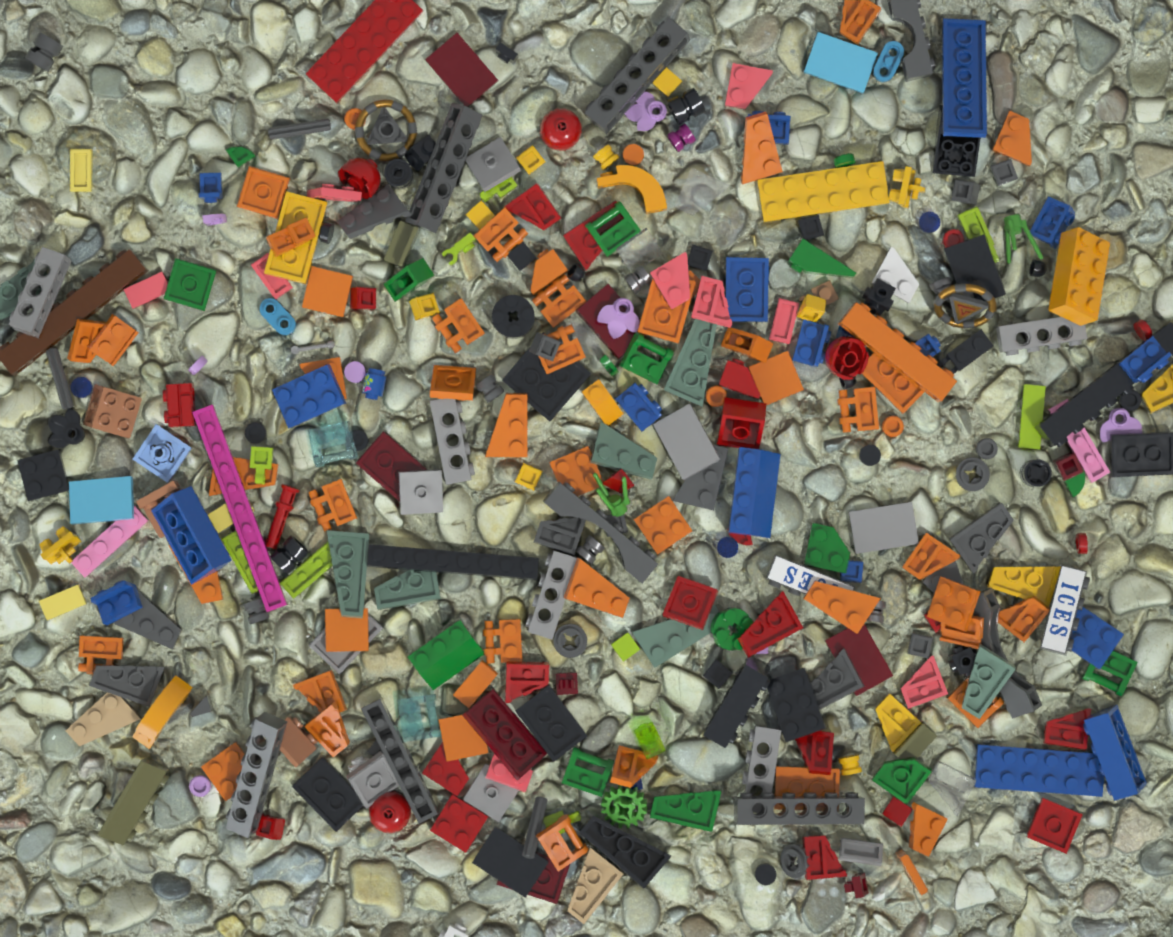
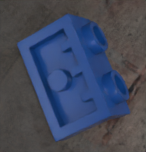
(1052, 221)
(811, 343)
(1144, 360)
(638, 406)
(117, 601)

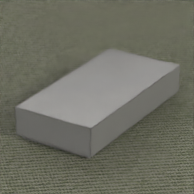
(861, 851)

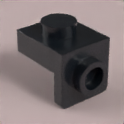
(420, 153)

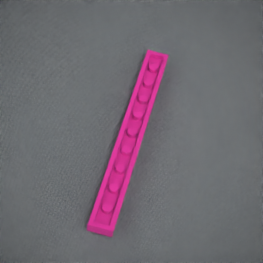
(240, 508)

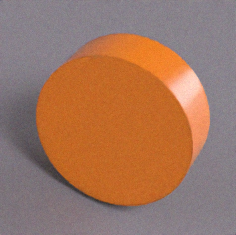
(351, 117)
(633, 154)
(715, 396)
(892, 426)

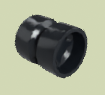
(686, 106)
(398, 174)
(1035, 473)
(290, 555)

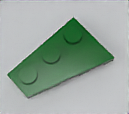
(688, 809)

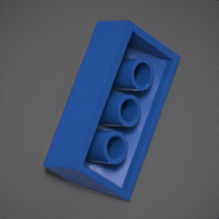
(754, 492)
(191, 534)
(1115, 753)

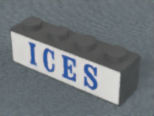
(798, 577)
(1064, 609)

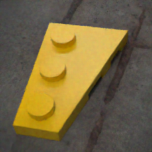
(1160, 392)
(1025, 581)

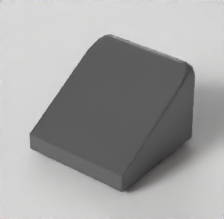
(965, 192)
(544, 346)
(203, 707)

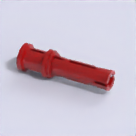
(283, 506)

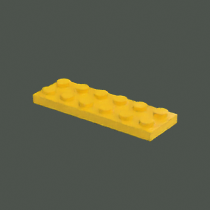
(823, 191)

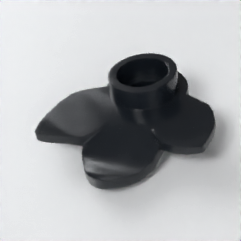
(63, 427)

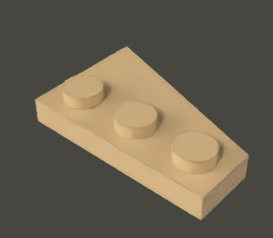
(102, 718)
(593, 885)

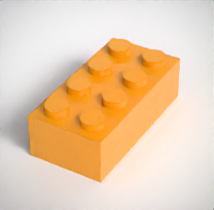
(1079, 276)

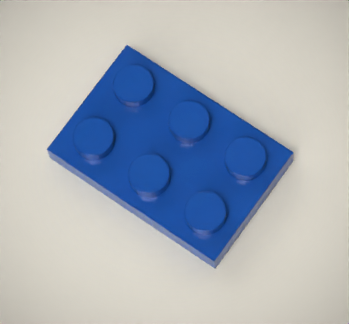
(747, 289)
(309, 396)
(1094, 638)

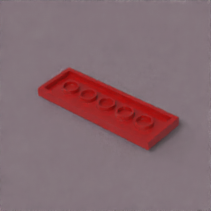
(362, 45)

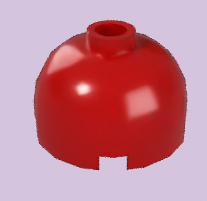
(558, 138)
(361, 175)
(846, 357)
(399, 807)

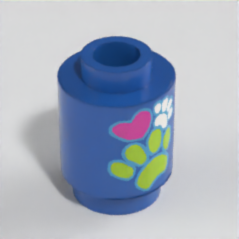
(374, 384)

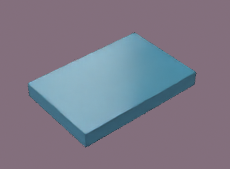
(840, 62)
(101, 500)

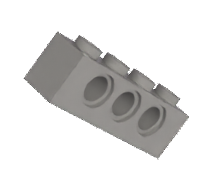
(42, 303)
(1007, 335)
(452, 474)
(548, 627)
(759, 735)

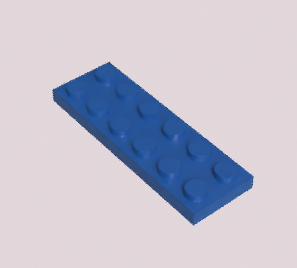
(964, 78)
(1038, 770)

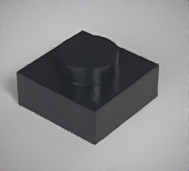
(506, 54)

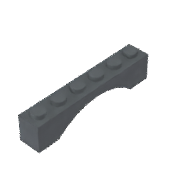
(634, 560)
(1017, 692)

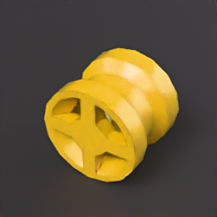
(606, 157)
(850, 764)

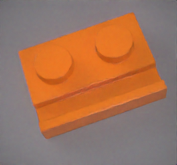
(113, 340)
(968, 638)

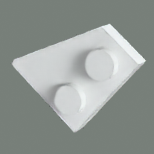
(897, 274)

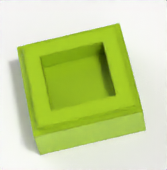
(625, 646)

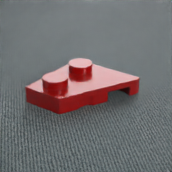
(535, 208)
(524, 678)
(1068, 730)
(817, 752)
(446, 773)
(821, 859)

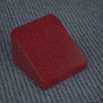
(1068, 466)

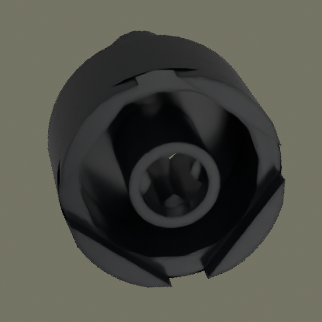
(501, 317)

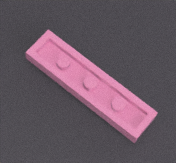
(1086, 452)
(108, 543)

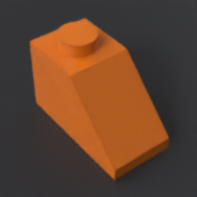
(546, 270)
(747, 344)

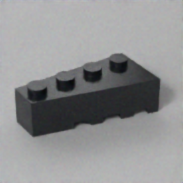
(738, 701)
(627, 852)

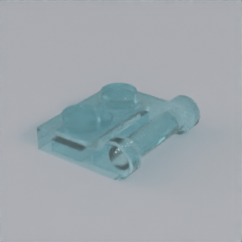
(332, 436)
(412, 720)

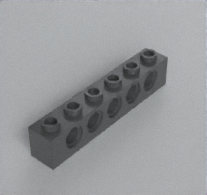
(636, 87)
(444, 167)
(273, 729)
(400, 760)
(853, 813)

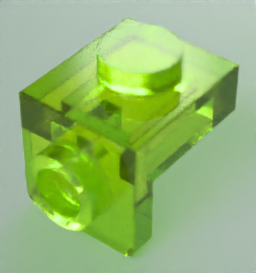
(649, 740)

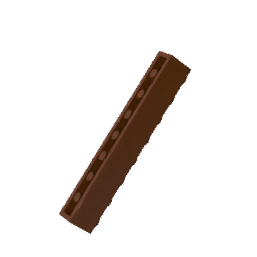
(78, 305)

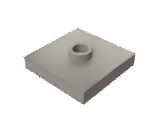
(492, 164)
(420, 491)
(372, 779)
(490, 796)

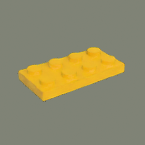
(297, 262)

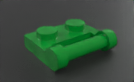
(617, 233)
(643, 365)
(1117, 665)
(584, 778)

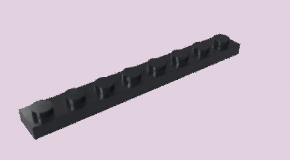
(452, 562)

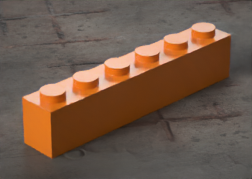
(897, 352)

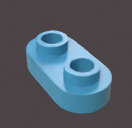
(888, 62)
(277, 316)

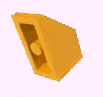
(602, 402)

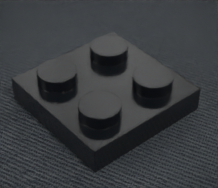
(43, 475)

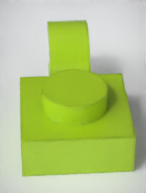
(501, 190)
(463, 245)
(261, 459)
(552, 818)

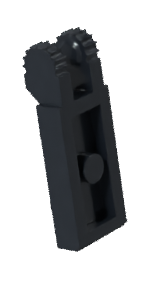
(967, 351)

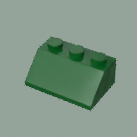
(446, 654)

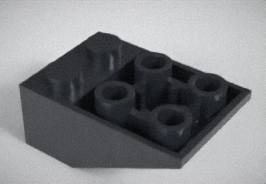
(954, 154)

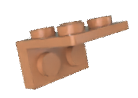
(112, 411)
(153, 499)

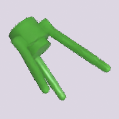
(1012, 227)
(615, 502)

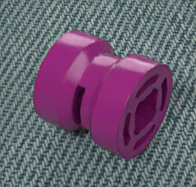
(686, 137)

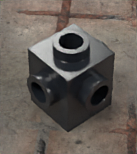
(879, 297)
(956, 660)

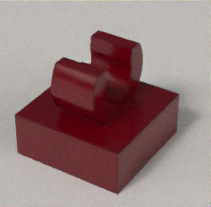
(566, 683)
(857, 885)

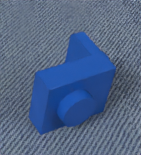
(210, 187)
(929, 345)

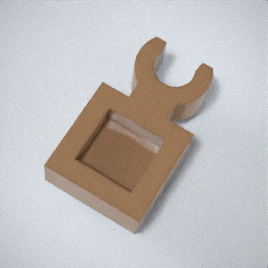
(823, 291)

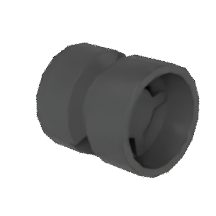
(43, 52)

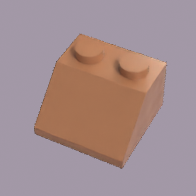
(296, 742)

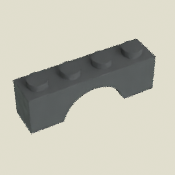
(917, 62)

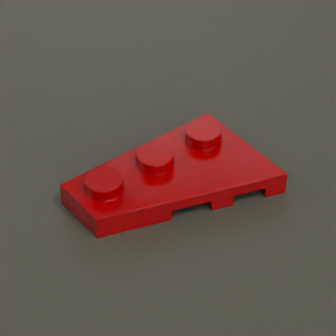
(583, 243)
(770, 626)

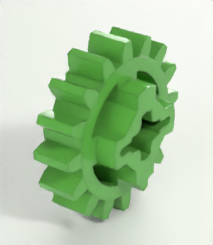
(624, 806)

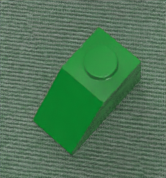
(409, 279)

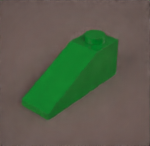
(815, 261)

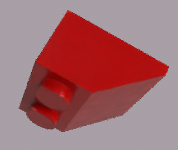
(741, 423)

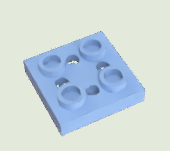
(147, 457)

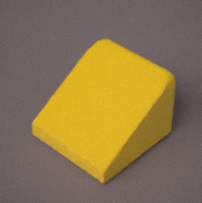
(424, 306)
(812, 308)

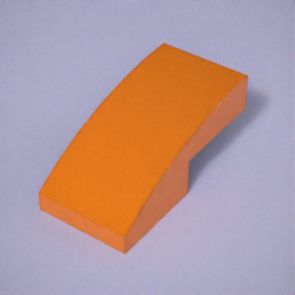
(290, 237)
(475, 684)

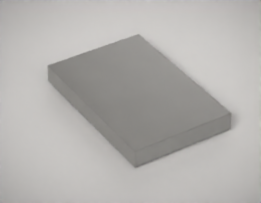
(686, 441)
(883, 527)
(342, 659)

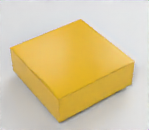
(667, 82)
(530, 160)
(480, 215)
(528, 476)

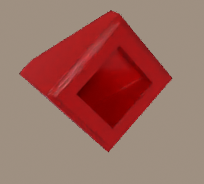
(362, 298)
(615, 481)
(897, 811)
(271, 827)

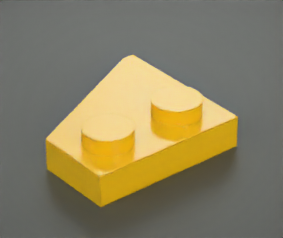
(896, 721)

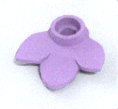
(643, 113)
(618, 320)
(1126, 426)

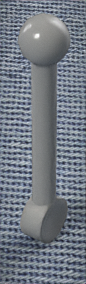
(295, 350)

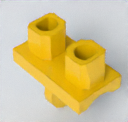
(906, 177)
(62, 548)

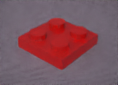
(690, 602)
(459, 823)
(1054, 825)

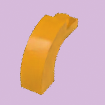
(639, 179)
(161, 711)

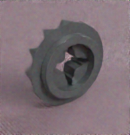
(981, 470)
(580, 641)
(787, 861)

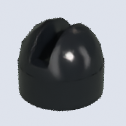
(1037, 268)
(576, 273)
(846, 384)

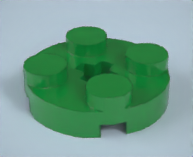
(727, 618)

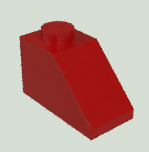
(739, 379)

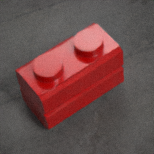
(180, 405)

